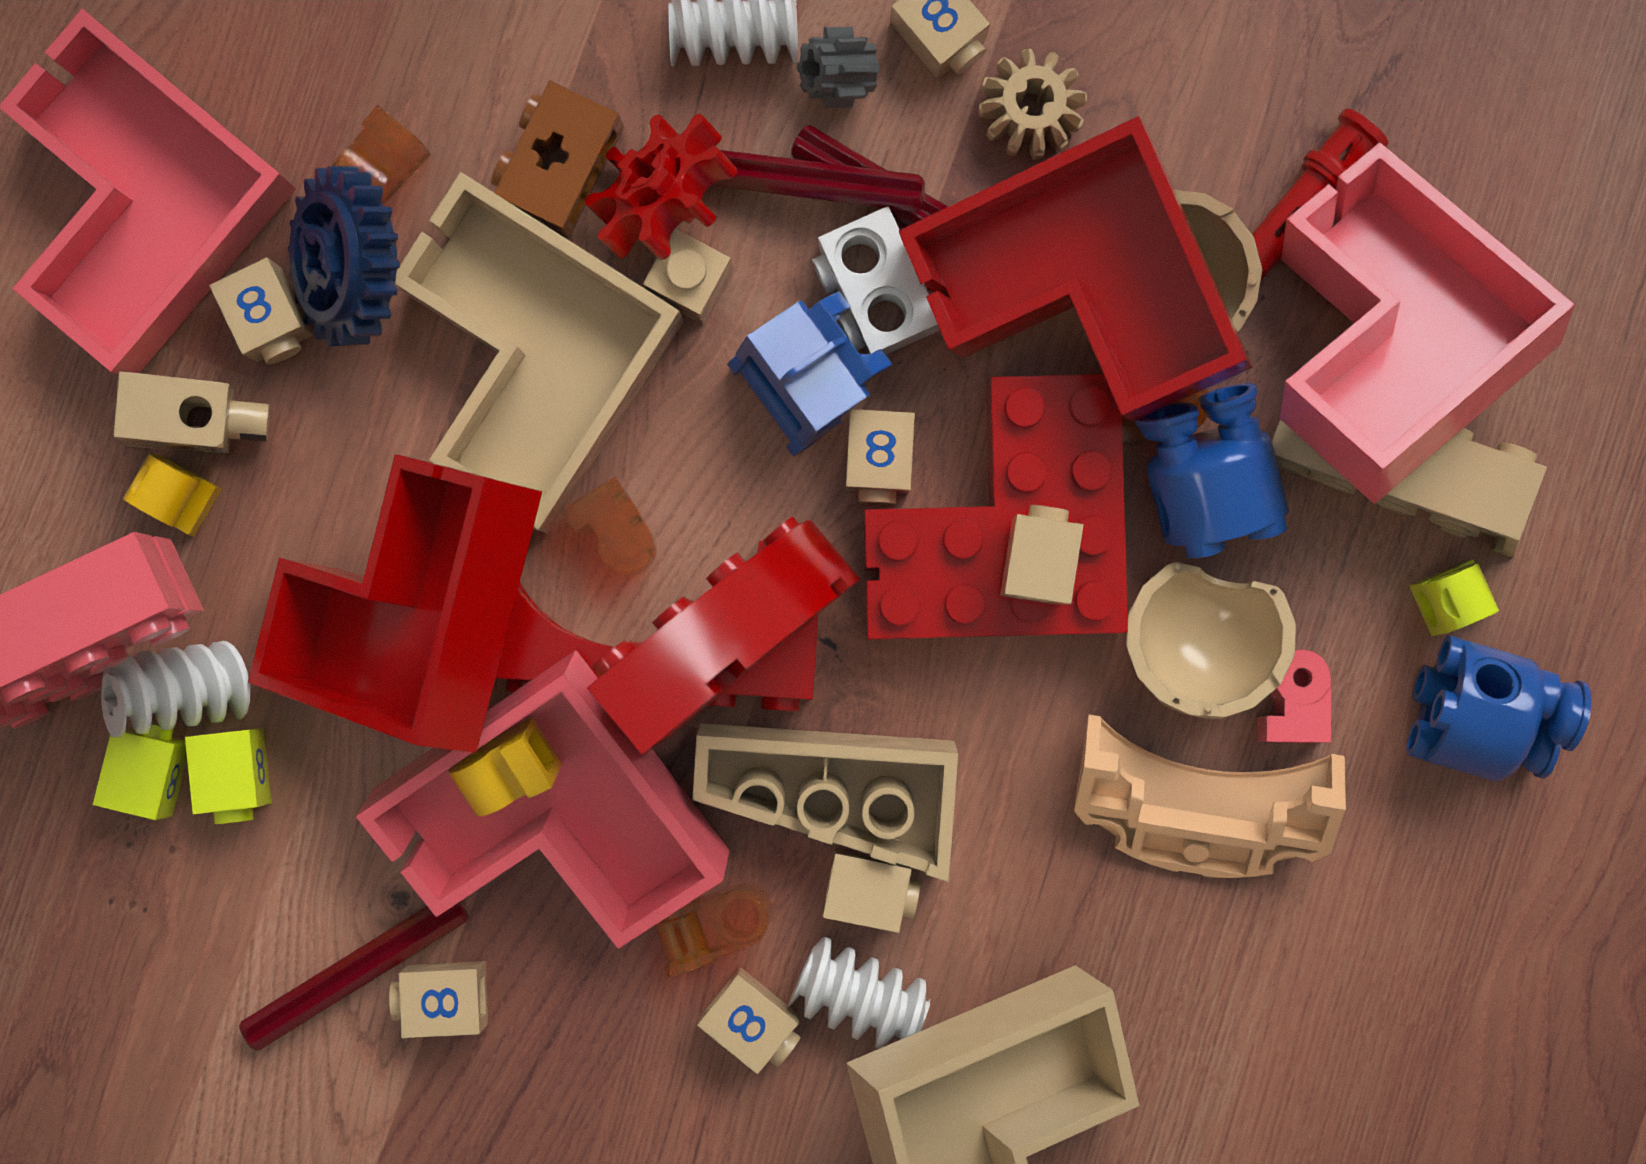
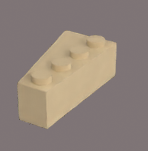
(1461, 485)
(838, 788)

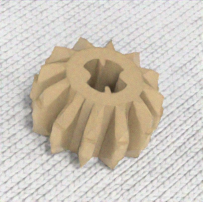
(1039, 80)

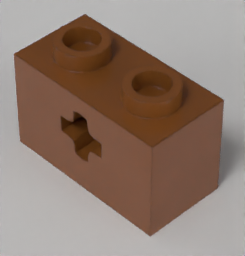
(585, 135)

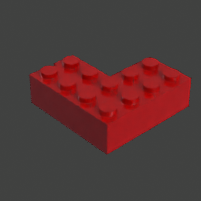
(1090, 235)
(944, 566)
(425, 625)

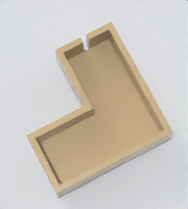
(565, 335)
(998, 1077)

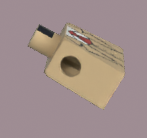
(156, 412)

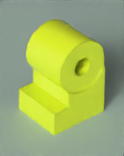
(1454, 598)

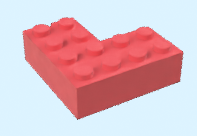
(168, 202)
(1436, 318)
(82, 616)
(607, 825)

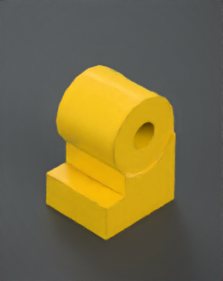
(172, 493)
(507, 768)

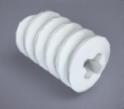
(732, 25)
(173, 683)
(860, 995)

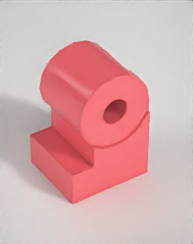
(1300, 703)

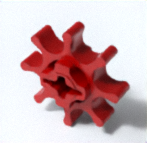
(660, 186)

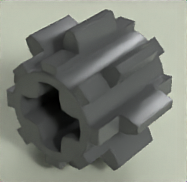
(838, 67)

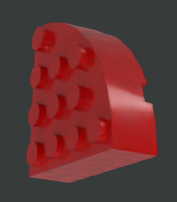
(721, 635)

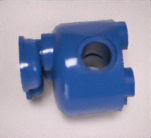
(1214, 480)
(1494, 712)

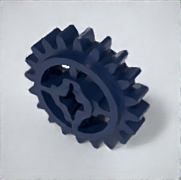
(343, 256)

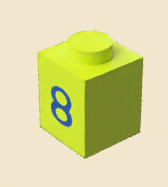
(142, 773)
(228, 774)

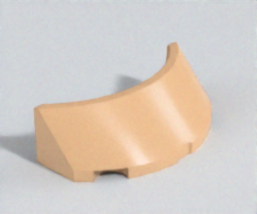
(1204, 817)

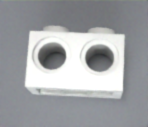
(889, 281)

